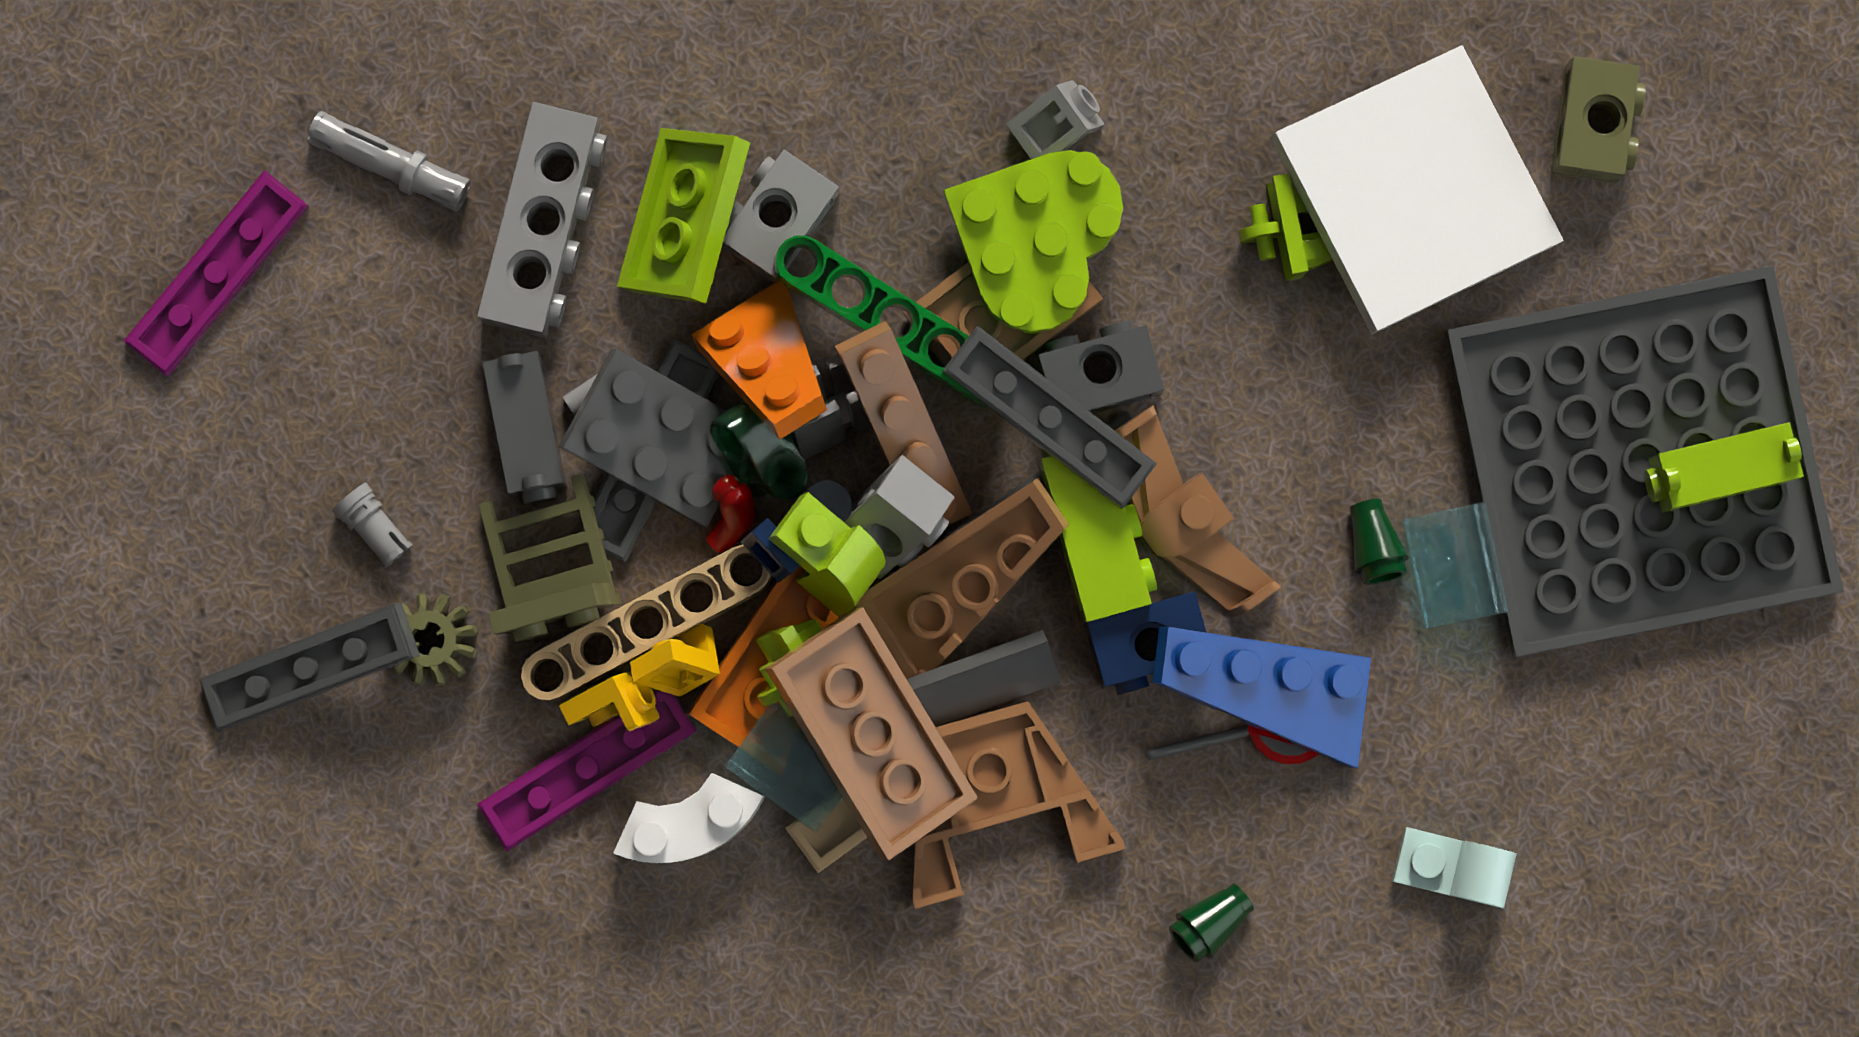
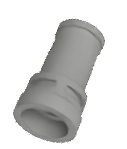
(363, 514)

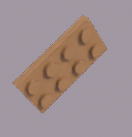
(871, 733)

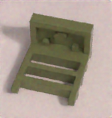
(560, 597)

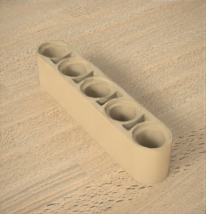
(619, 625)

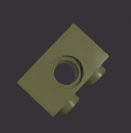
(1602, 86)

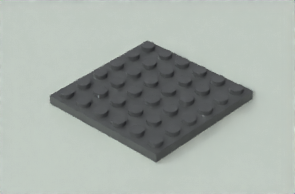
(1559, 444)

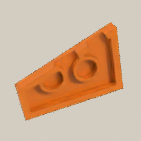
(765, 359)

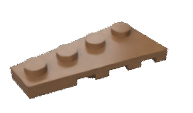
(954, 585)

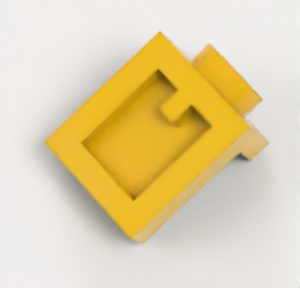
(678, 663)
(613, 698)

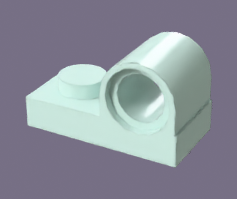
(1454, 867)

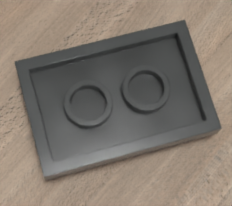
(650, 436)

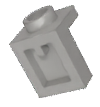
(1056, 120)

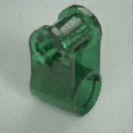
(758, 454)

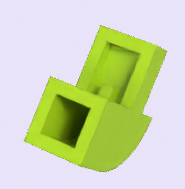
(835, 558)

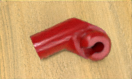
(737, 513)

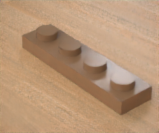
(897, 409)

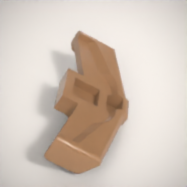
(1184, 521)

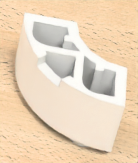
(688, 827)

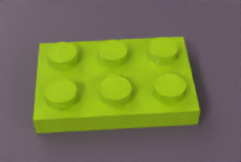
(683, 214)

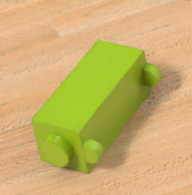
(1724, 467)

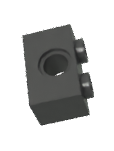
(1126, 348)

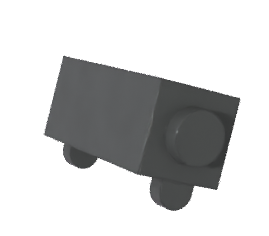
(525, 426)

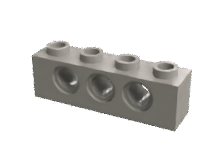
(547, 135)

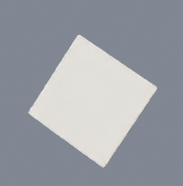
(1416, 189)

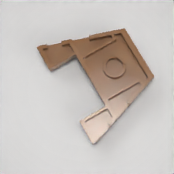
(1014, 774)

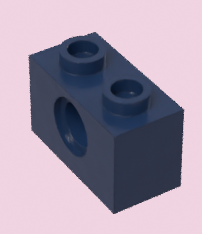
(1115, 635)

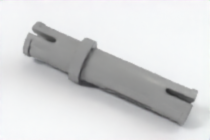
(376, 155)

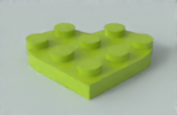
(1033, 232)

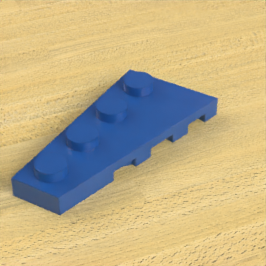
(1279, 688)

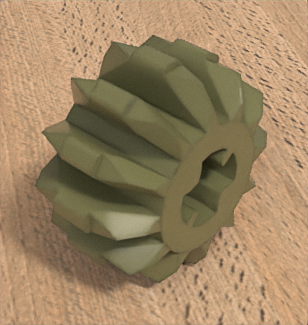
(438, 657)

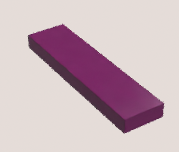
(216, 273)
(582, 772)

